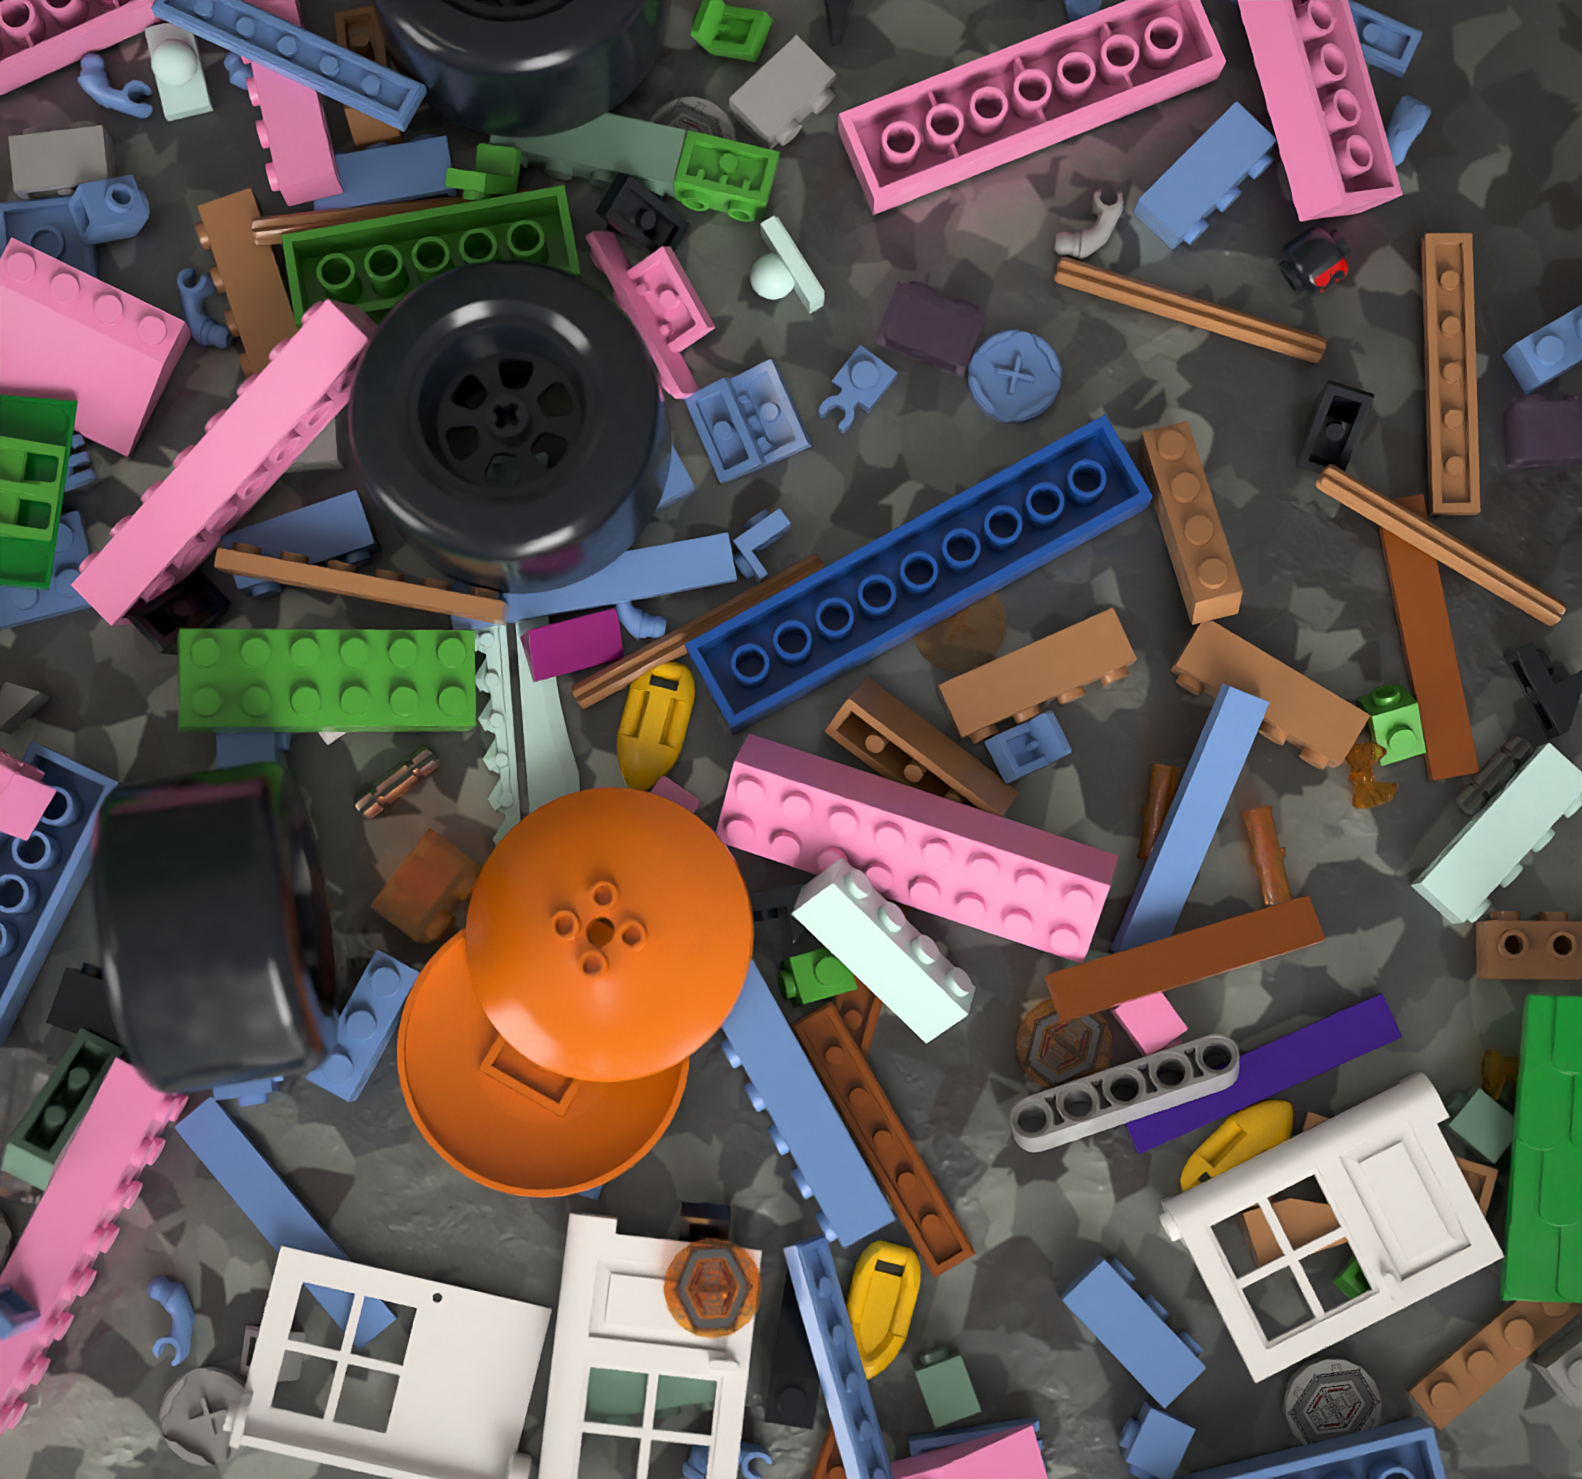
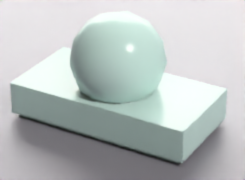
(178, 71)
(784, 269)

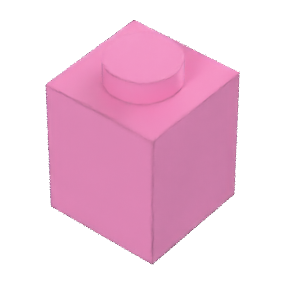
(1150, 1023)

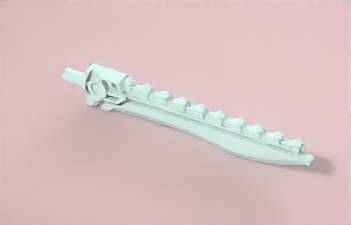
(548, 751)

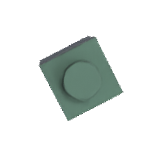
(1479, 1123)
(946, 1386)

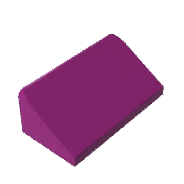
(573, 644)

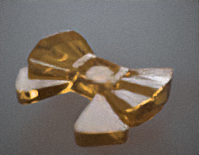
(1367, 791)
(1496, 1070)

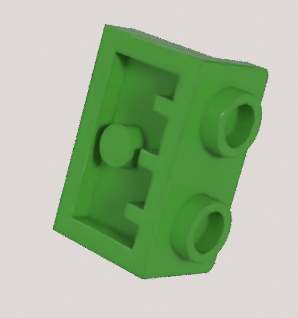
(725, 176)

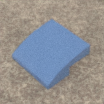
(748, 421)

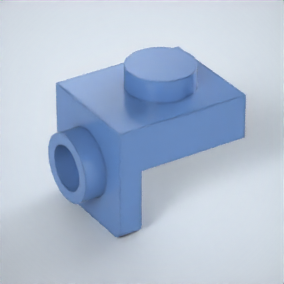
(761, 532)
(1028, 747)

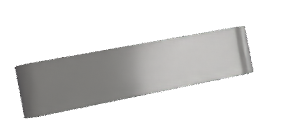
(1142, 1075)

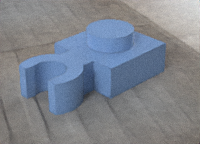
(860, 383)

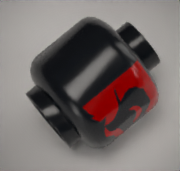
(1314, 261)

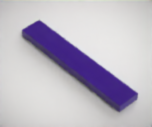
(1276, 1068)

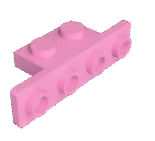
(659, 305)

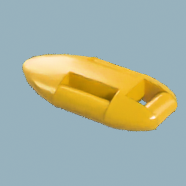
(654, 725)
(1240, 1139)
(882, 1304)

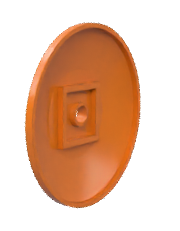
(674, 949)
(506, 1115)

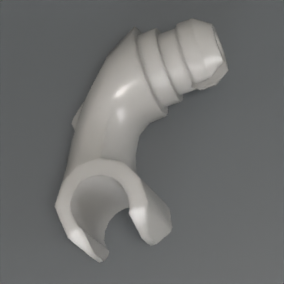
(1088, 240)

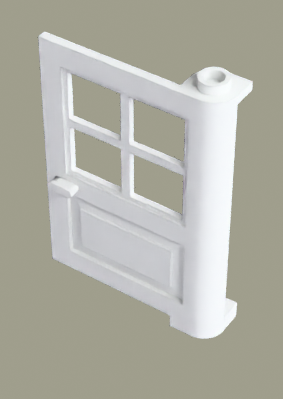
(1394, 1203)
(619, 1320)
(456, 1393)

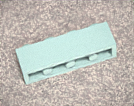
(1500, 835)
(884, 950)

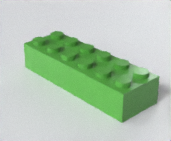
(389, 256)
(325, 680)

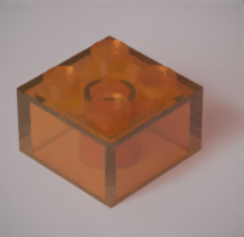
(429, 888)

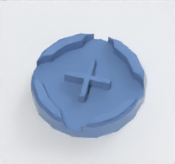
(1014, 376)

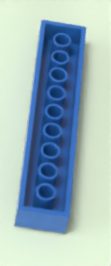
(919, 574)

